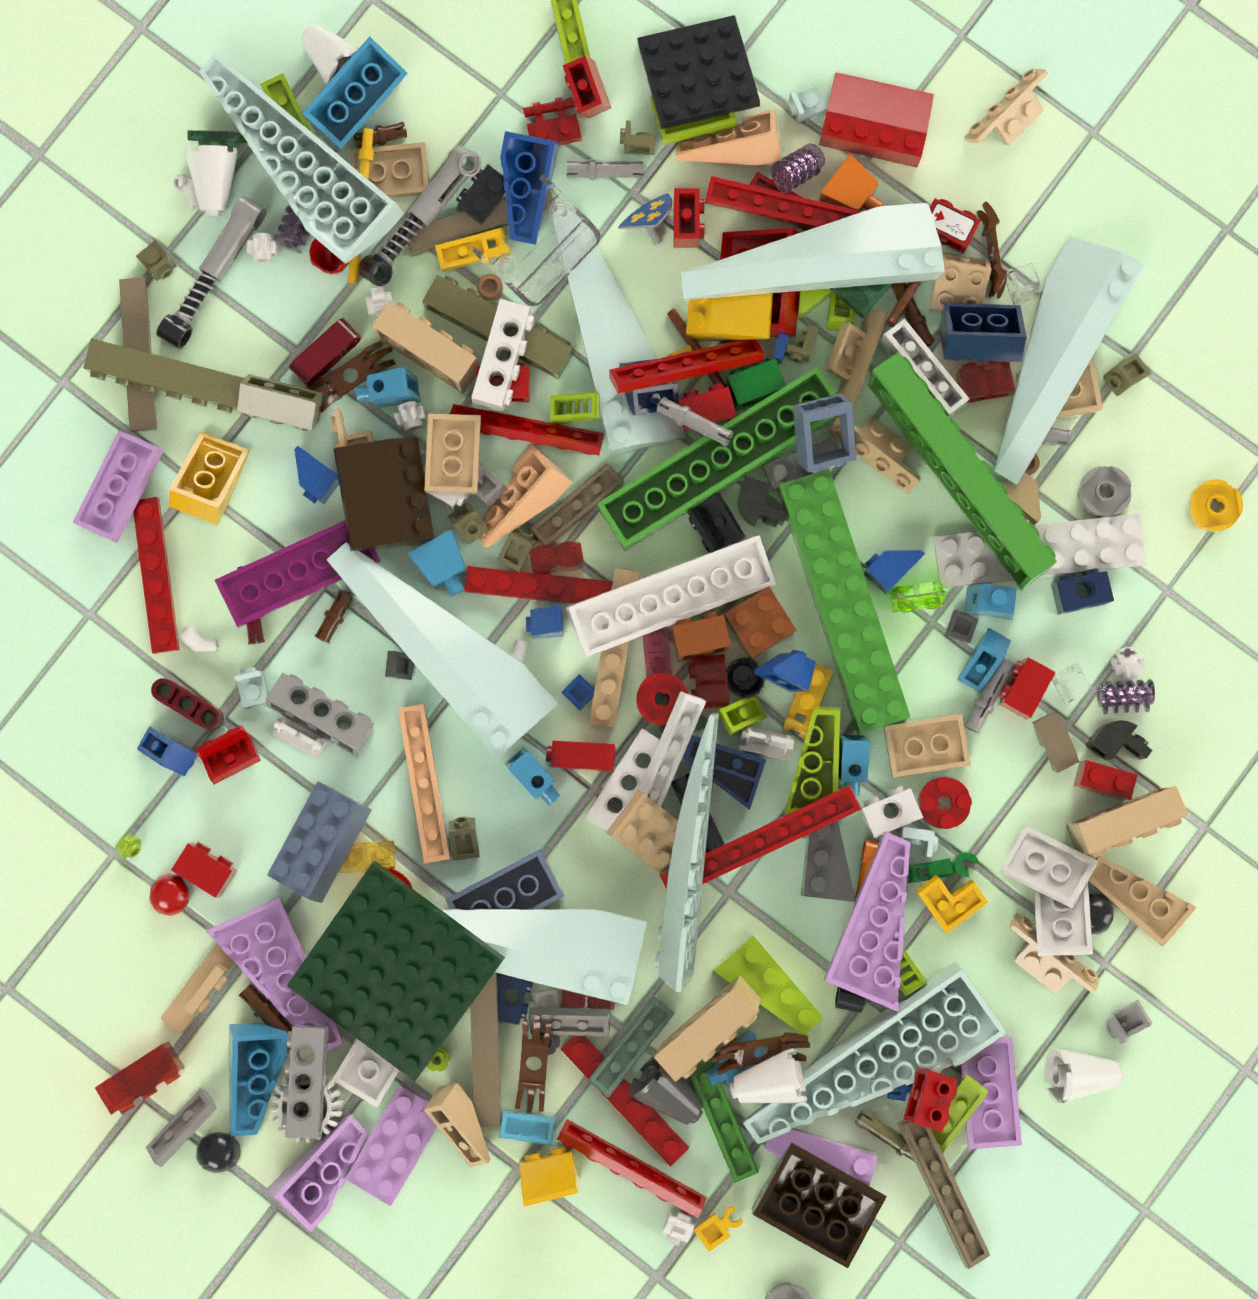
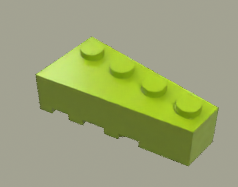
(818, 761)
(771, 984)

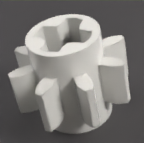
(262, 248)
(377, 300)
(410, 416)
(1128, 663)
(678, 1228)

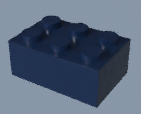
(982, 332)

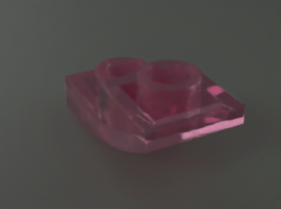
(657, 652)

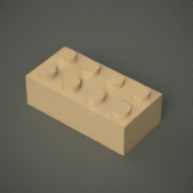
(426, 346)
(1128, 820)
(708, 1029)

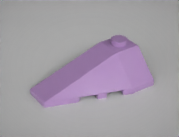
(846, 1157)
(313, 1180)

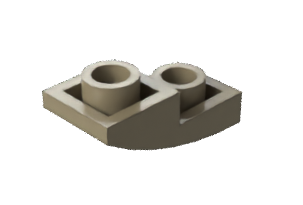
(1056, 741)

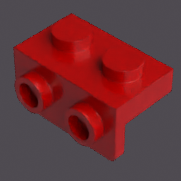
(228, 754)

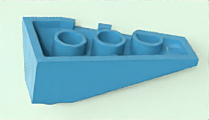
(254, 1065)

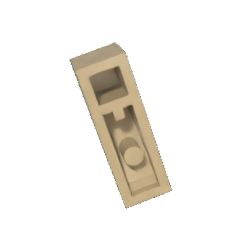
(458, 1121)

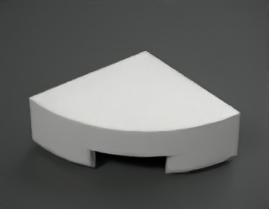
(547, 998)

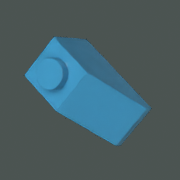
(984, 659)

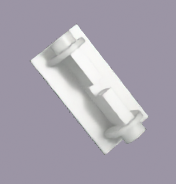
(299, 737)
(766, 743)

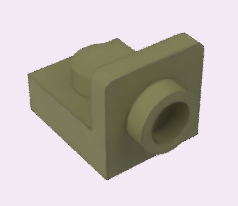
(637, 144)
(156, 261)
(807, 342)
(1126, 374)
(468, 523)
(517, 548)
(463, 838)

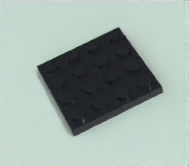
(698, 72)

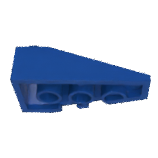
(523, 163)

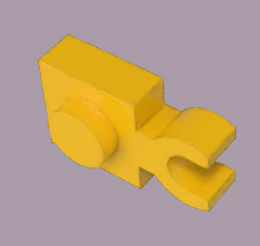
(714, 1230)

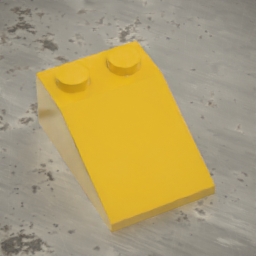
(730, 318)
(208, 478)
(548, 1176)

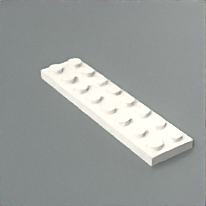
(1078, 547)
(671, 595)

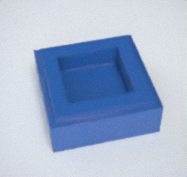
(780, 347)
(579, 692)

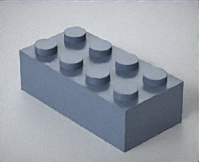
(319, 842)
(522, 886)

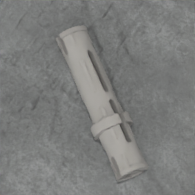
(612, 169)
(686, 417)
(985, 703)

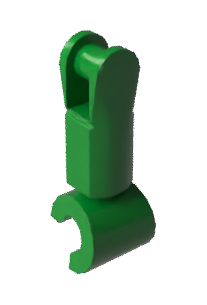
(941, 868)

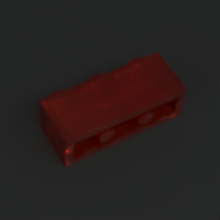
(140, 1079)

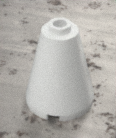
(326, 50)
(212, 176)
(1079, 1075)
(771, 1081)

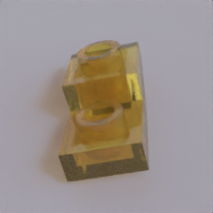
(364, 854)

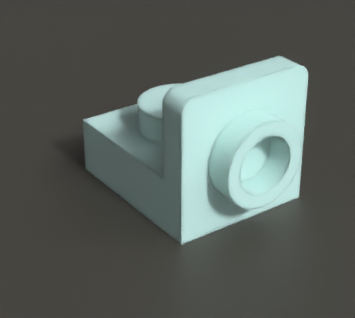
(806, 104)
(251, 687)
(915, 836)

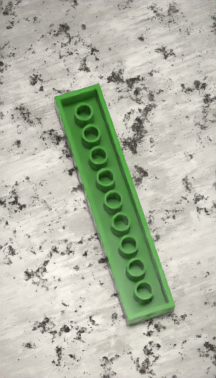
(709, 466)
(961, 471)
(843, 601)

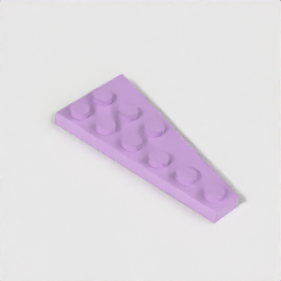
(873, 937)
(270, 955)

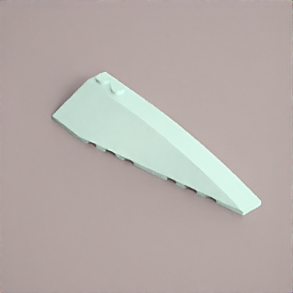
(320, 186)
(858, 250)
(1071, 320)
(610, 338)
(474, 675)
(686, 869)
(563, 948)
(932, 1030)

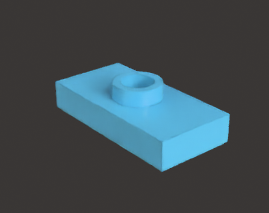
(527, 1127)

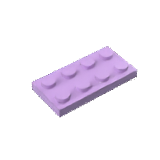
(118, 486)
(997, 1117)
(393, 1146)

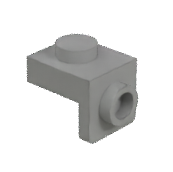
(489, 486)
(1128, 1021)

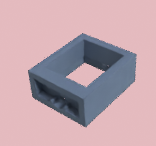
(818, 410)

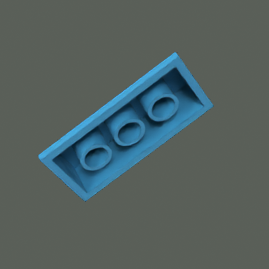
(353, 94)

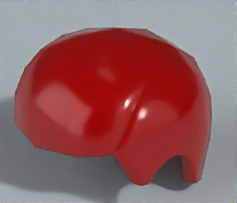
(325, 259)
(169, 894)

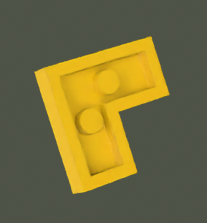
(948, 908)

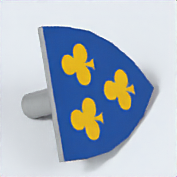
(650, 217)

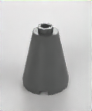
(665, 1095)

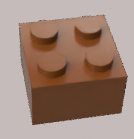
(759, 623)
(700, 636)

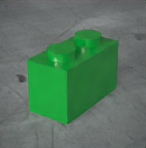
(755, 383)

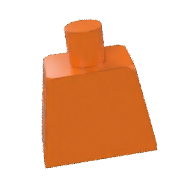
(851, 187)

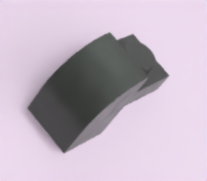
(752, 507)
(1113, 735)

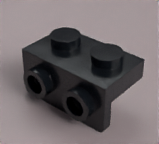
(482, 195)
(715, 523)

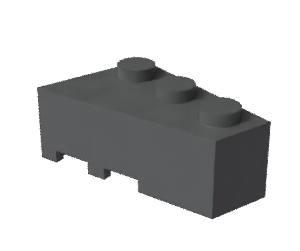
(826, 866)

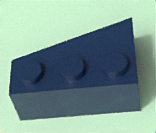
(733, 770)

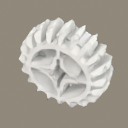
(331, 1104)

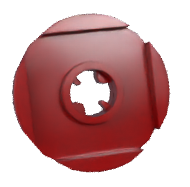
(646, 697)
(944, 818)

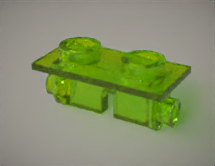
(929, 597)

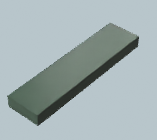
(630, 1047)

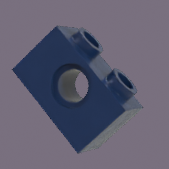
(1097, 586)
(512, 1011)

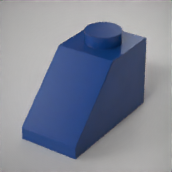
(314, 477)
(891, 567)
(545, 622)
(789, 671)
(167, 751)

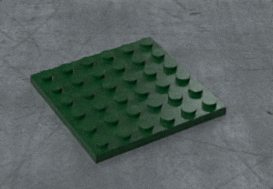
(395, 971)

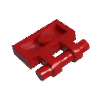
(561, 129)

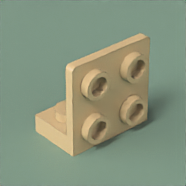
(962, 282)

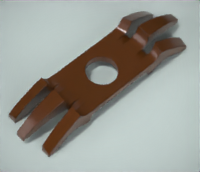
(998, 275)
(361, 364)
(745, 1051)
(533, 1078)

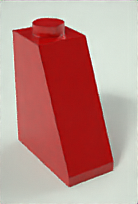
(581, 756)

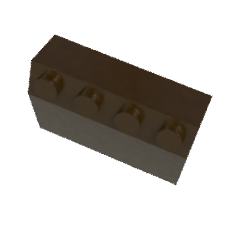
(384, 494)
(818, 1204)

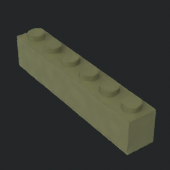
(477, 317)
(162, 374)

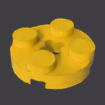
(1204, 516)

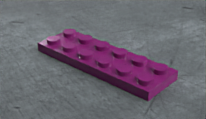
(284, 575)

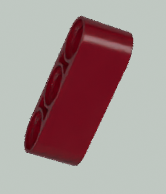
(325, 352)
(176, 698)

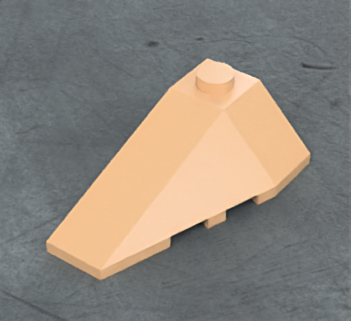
(749, 143)
(532, 489)

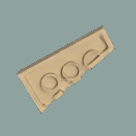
(1145, 904)

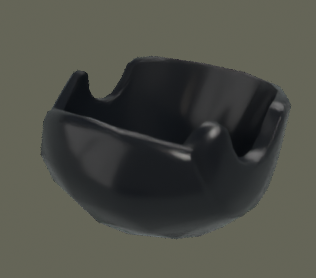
(742, 679)
(1100, 914)
(218, 1152)

